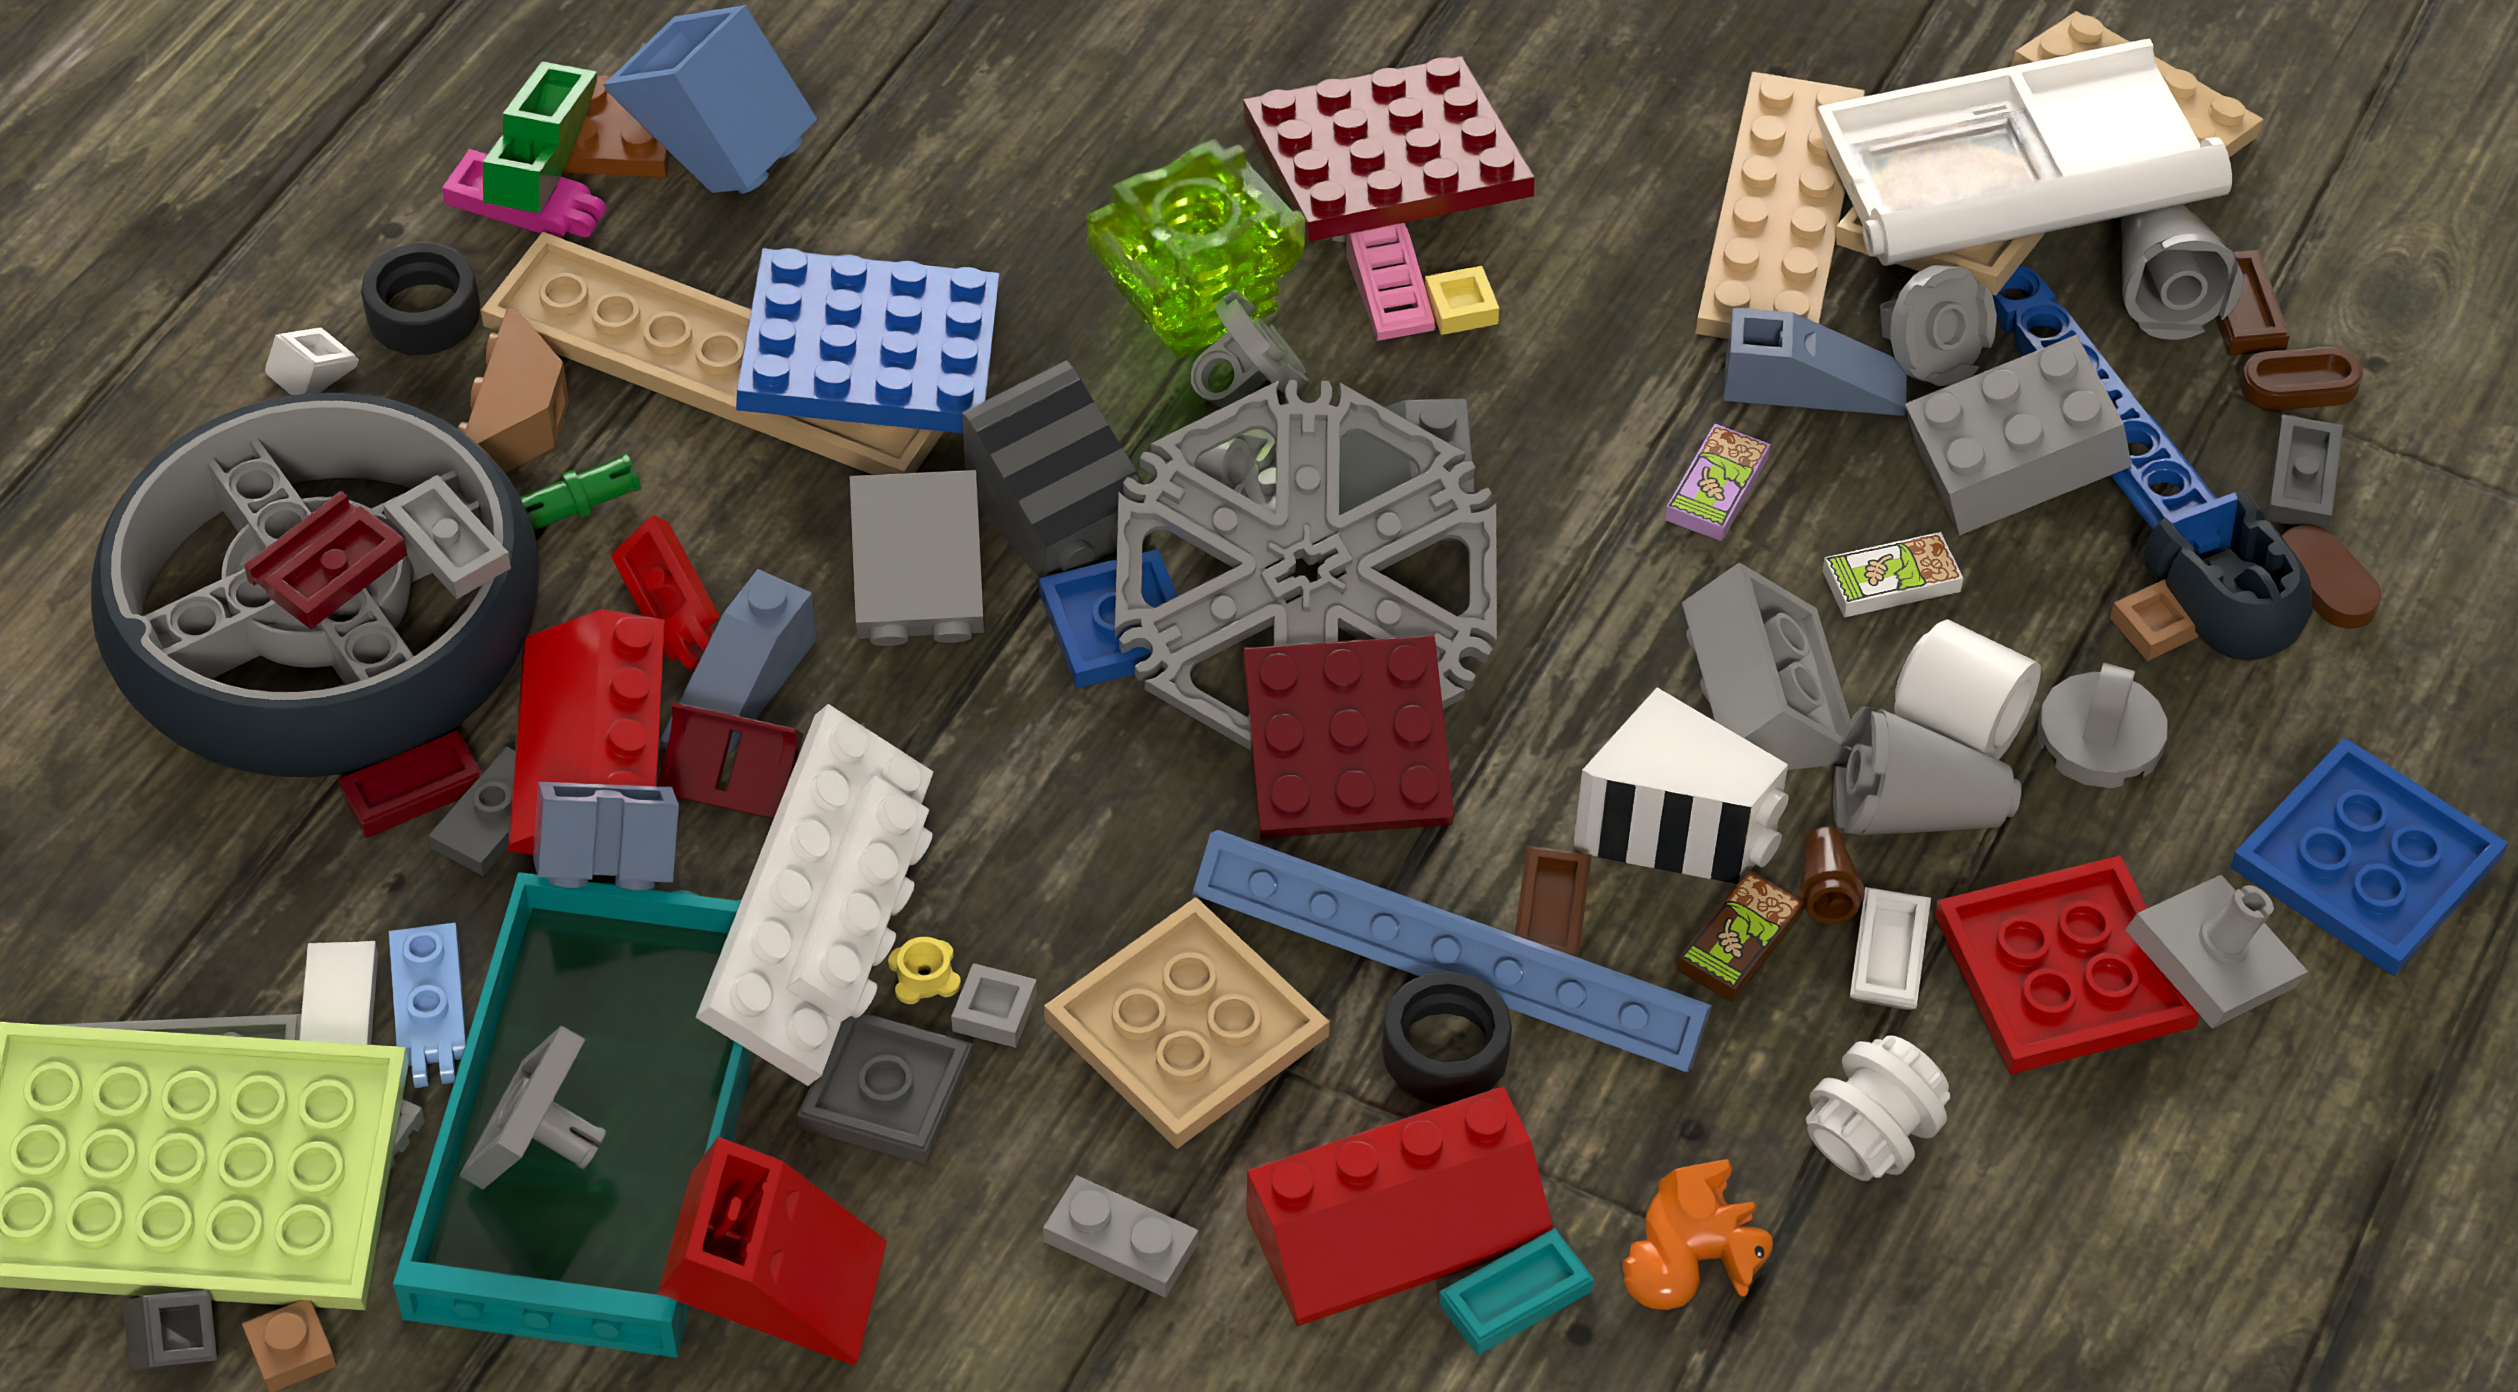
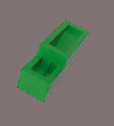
(537, 137)

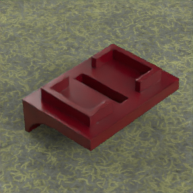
(699, 751)

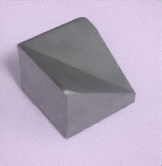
(169, 1330)

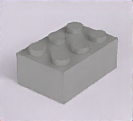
(2018, 435)

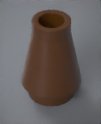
(1829, 878)

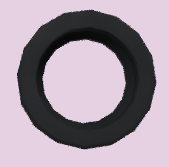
(414, 266)
(1453, 995)

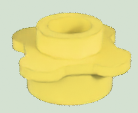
(921, 955)

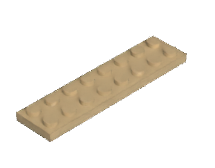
(674, 345)

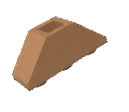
(520, 397)

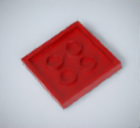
(2059, 967)

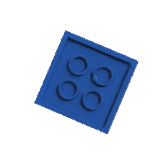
(2369, 856)

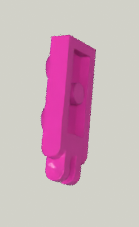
(567, 210)

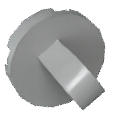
(1940, 324)
(1253, 351)
(2103, 727)

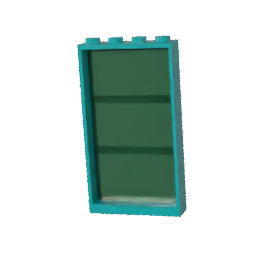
(559, 1244)

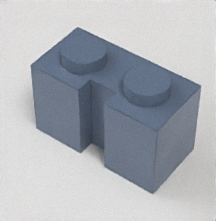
(605, 832)

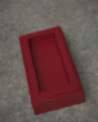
(410, 784)

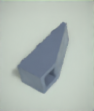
(1806, 365)

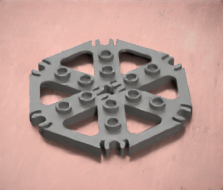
(1306, 526)

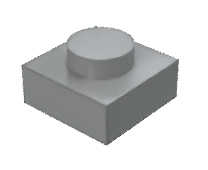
(994, 1005)

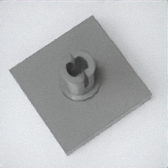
(2218, 948)
(530, 1114)

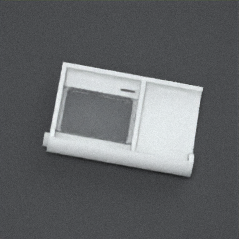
(2018, 153)

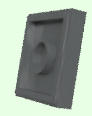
(886, 1087)

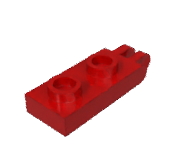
(667, 589)

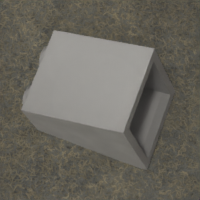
(916, 556)

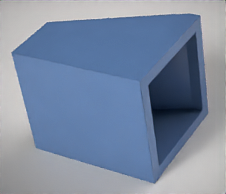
(715, 98)

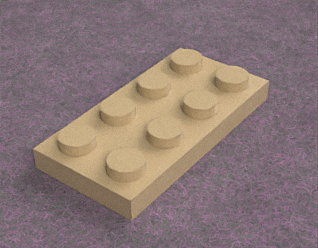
(2203, 108)

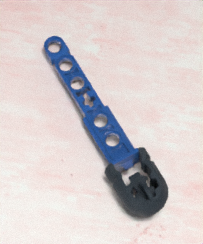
(2239, 603)

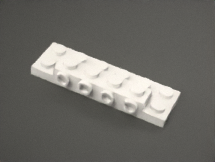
(821, 897)

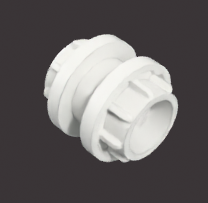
(1887, 1098)

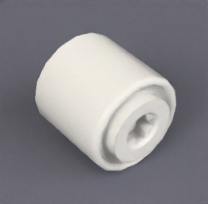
(1967, 688)

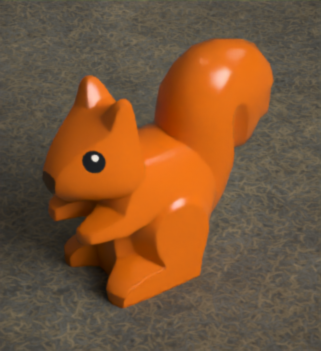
(1693, 1224)

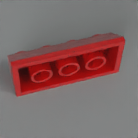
(586, 710)
(1398, 1205)

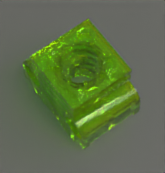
(1193, 236)

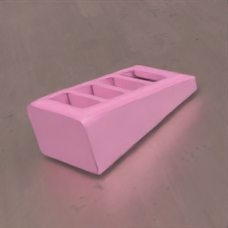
(1384, 248)

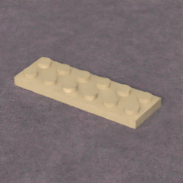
(1777, 207)

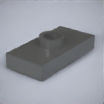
(478, 824)

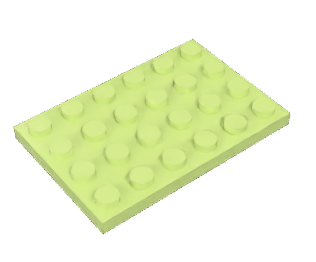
(194, 1163)

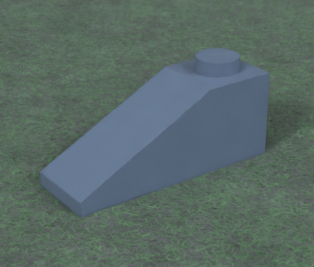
(752, 650)

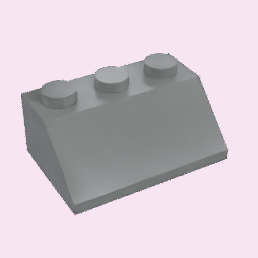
(1768, 668)

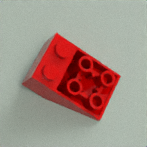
(773, 1253)

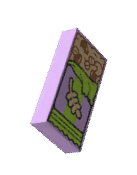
(1717, 482)

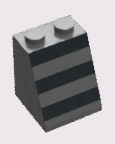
(1048, 471)

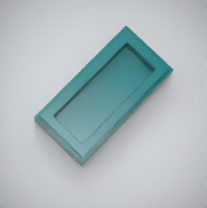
(1516, 1291)

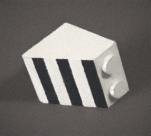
(1681, 795)

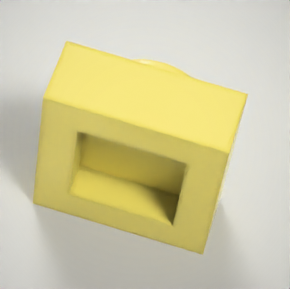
(1461, 300)

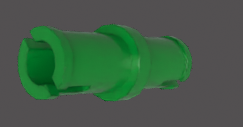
(581, 492)

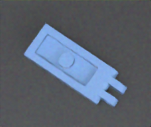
(428, 999)

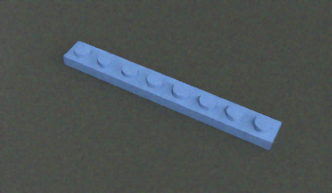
(1432, 940)

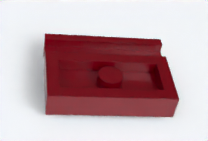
(326, 560)

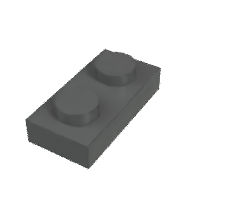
(2304, 472)

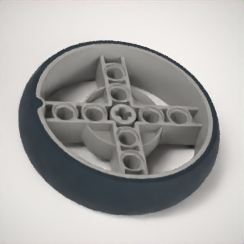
(247, 470)

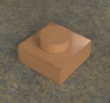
(2153, 620)
(289, 1345)

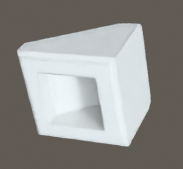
(308, 361)

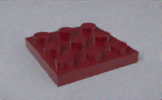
(1347, 736)

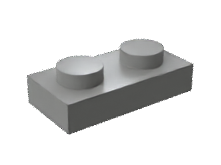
(447, 536)
(1120, 1236)

